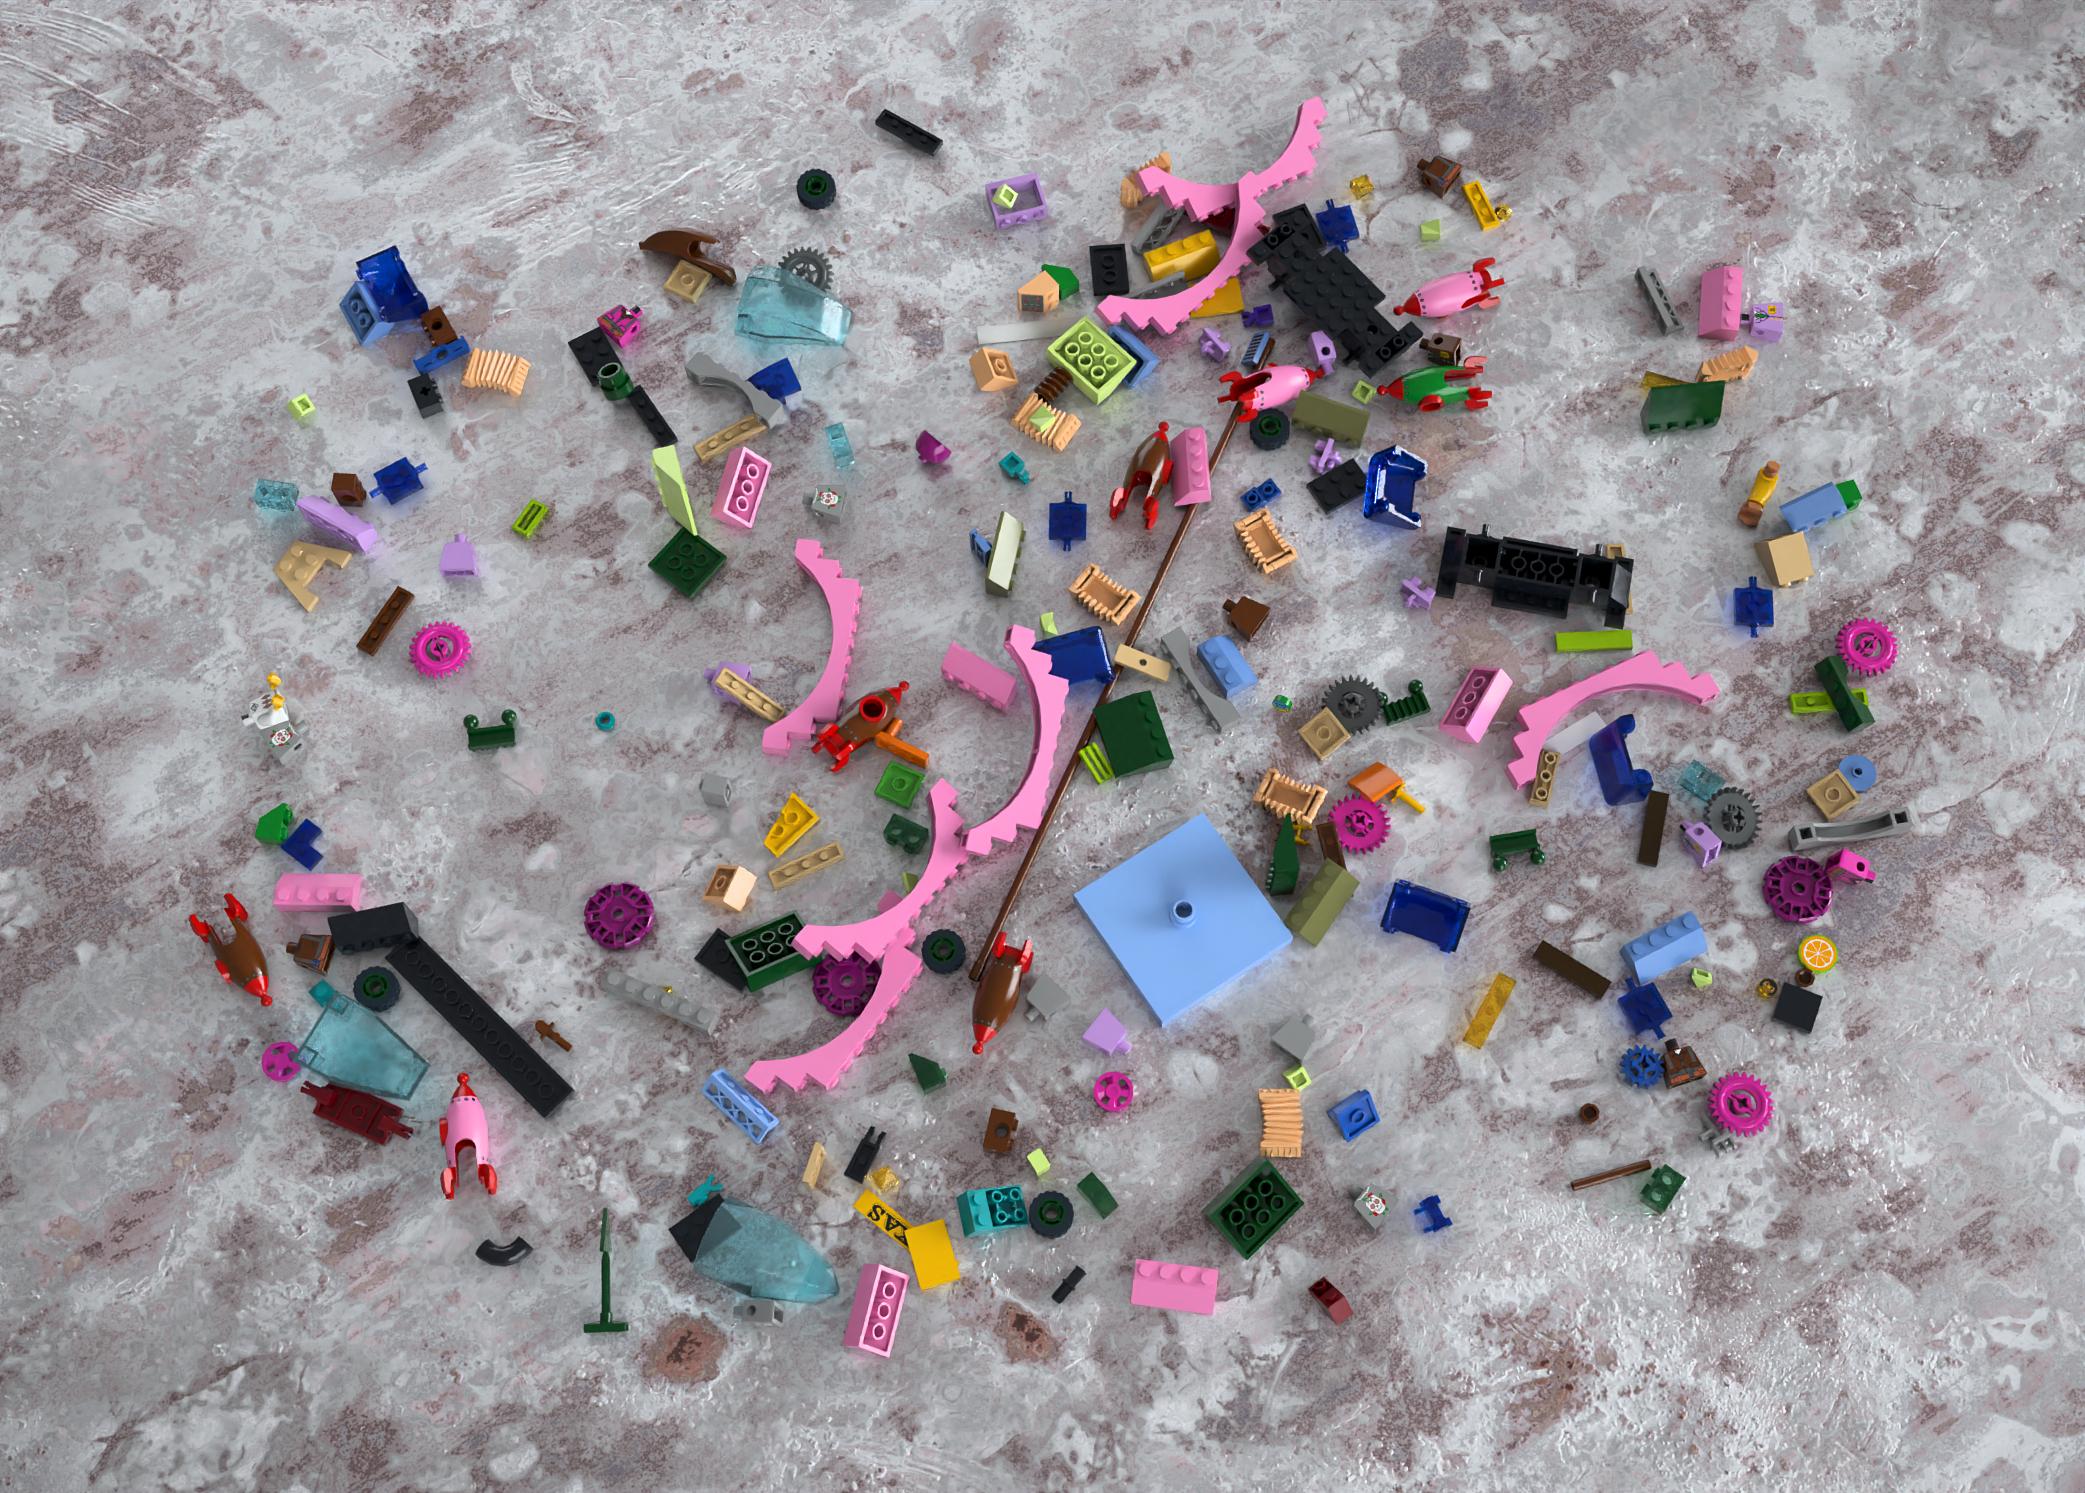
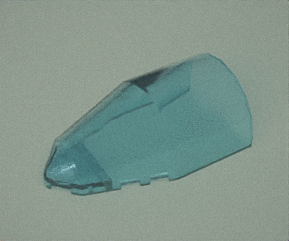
(763, 1257)

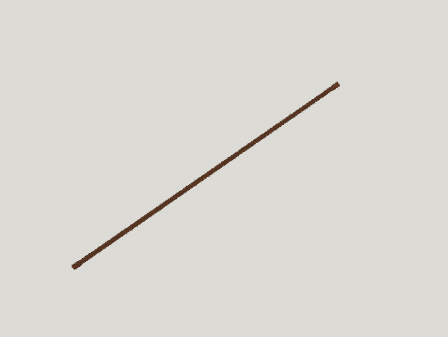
(980, 964)

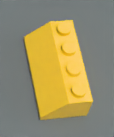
(1194, 255)

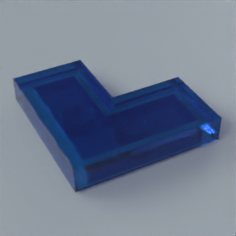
(299, 845)

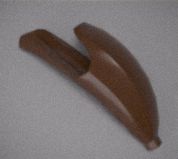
(686, 244)

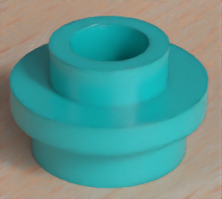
(603, 716)

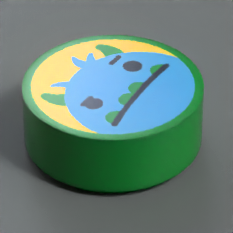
(1282, 703)

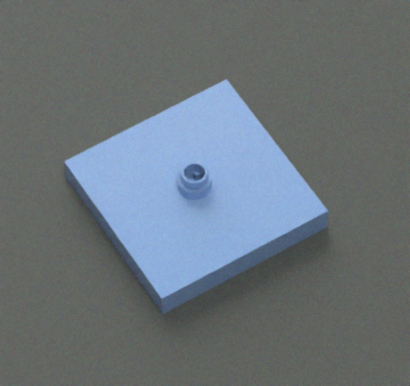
(1182, 919)

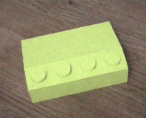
(1091, 359)
(673, 486)

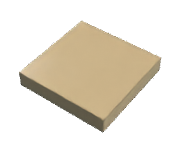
(687, 281)
(1324, 733)
(1833, 795)
(814, 1166)

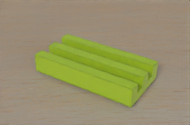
(515, 527)
(1101, 758)

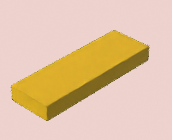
(1480, 205)

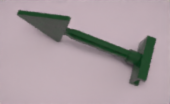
(606, 1323)

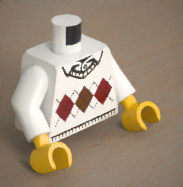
(269, 708)

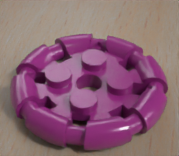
(1789, 897)
(618, 926)
(841, 992)

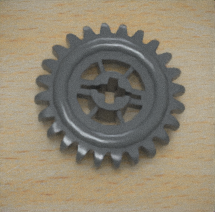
(807, 258)
(1368, 694)
(1743, 817)

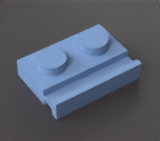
(981, 546)

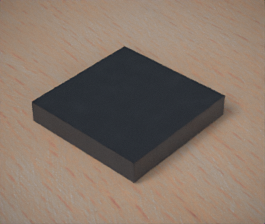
(1797, 1007)

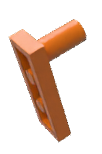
(888, 742)

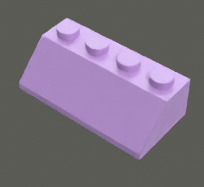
(337, 522)

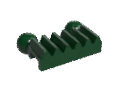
(1406, 708)
(491, 736)
(1514, 843)

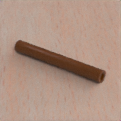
(1611, 1175)

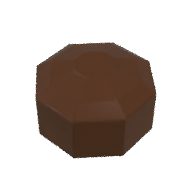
(1804, 977)
(1589, 1113)

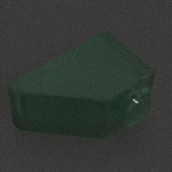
(928, 1073)
(1097, 1195)

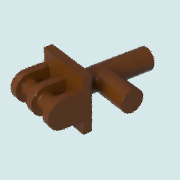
(546, 1030)

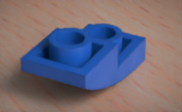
(1260, 496)

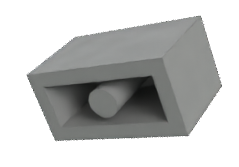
(716, 790)

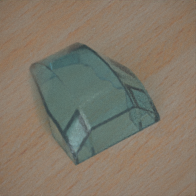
(789, 310)
(360, 1052)

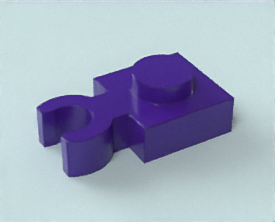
(1262, 315)

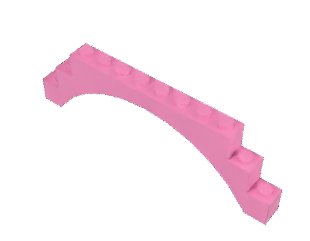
(1205, 200)
(1168, 311)
(1638, 673)
(825, 700)
(1047, 700)
(873, 935)
(828, 1061)

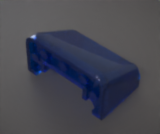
(391, 286)
(1392, 487)
(1079, 656)
(1613, 765)
(1425, 914)

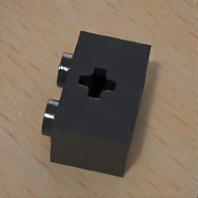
(425, 395)

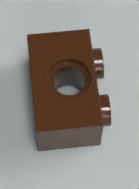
(436, 319)
(348, 489)
(997, 1120)

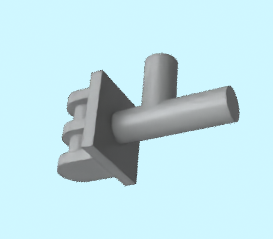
(1719, 1140)

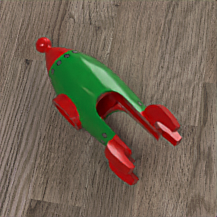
(1429, 388)

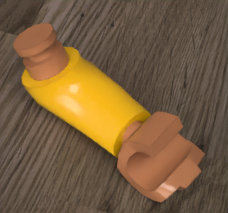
(1761, 492)

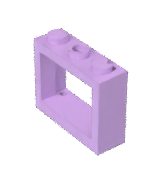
(1018, 184)

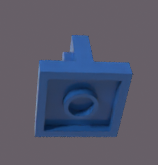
(1354, 1114)

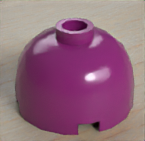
(931, 449)

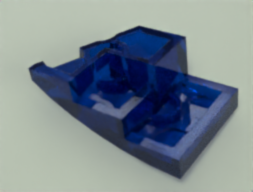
(777, 380)

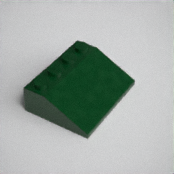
(1682, 407)
(1133, 735)
(1284, 865)
(766, 952)
(1252, 1207)

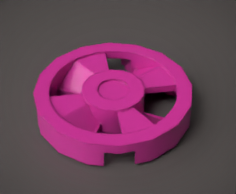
(280, 1061)
(1113, 1091)

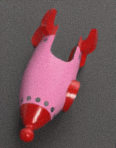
(1453, 293)
(1258, 395)
(461, 1129)

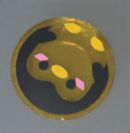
(1503, 212)
(1767, 988)

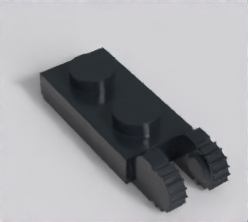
(864, 1156)

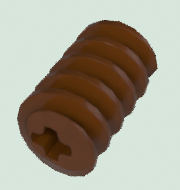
(1052, 383)

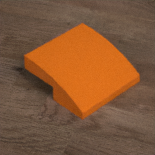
(1375, 782)

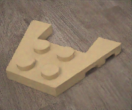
(302, 563)

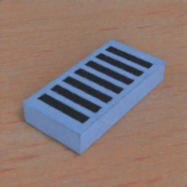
(1255, 349)

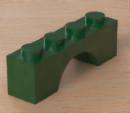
(1852, 712)

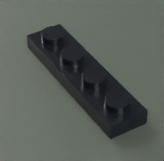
(909, 132)
(651, 417)

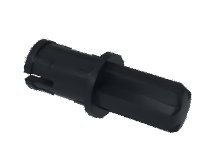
(1068, 1285)

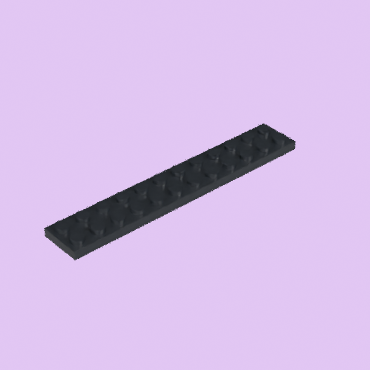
(481, 1026)

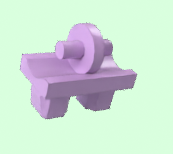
(1212, 345)
(1320, 462)
(1415, 596)

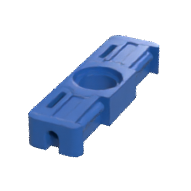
(453, 350)

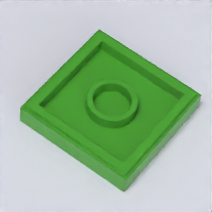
(899, 785)

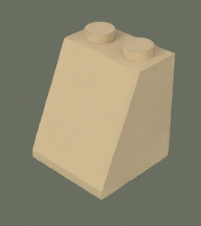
(1785, 558)

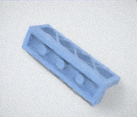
(741, 1101)

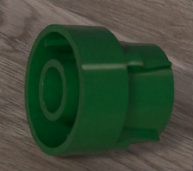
(614, 382)

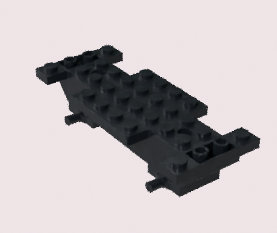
(1333, 295)
(1535, 575)

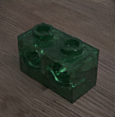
(909, 830)
(1665, 1191)

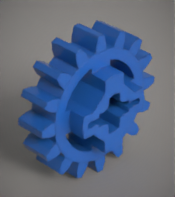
(1650, 1068)

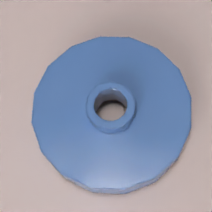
(1867, 770)

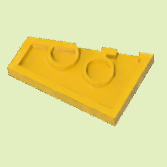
(791, 825)

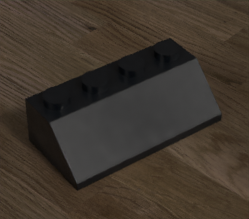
(373, 928)

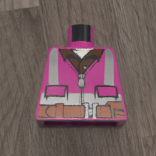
(620, 324)
(1849, 868)

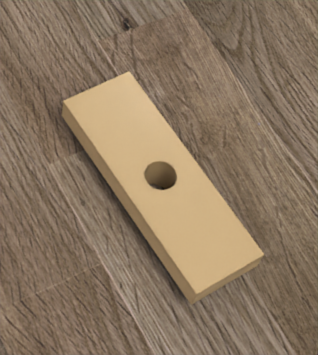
(1152, 666)
(1542, 787)

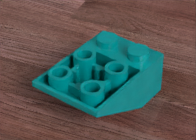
(992, 1210)

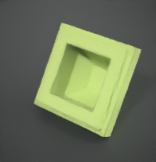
(1701, 977)

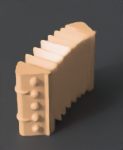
(1129, 190)
(1728, 366)
(495, 371)
(1057, 434)
(1263, 542)
(1102, 596)
(1285, 797)
(1281, 1123)

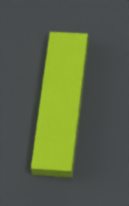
(1593, 641)
(1820, 701)

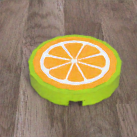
(1817, 954)

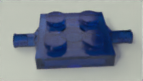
(1337, 225)
(398, 480)
(1067, 521)
(1753, 607)
(1644, 1008)

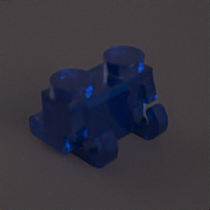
(1434, 1214)

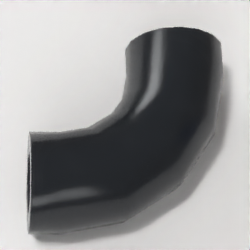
(503, 1255)

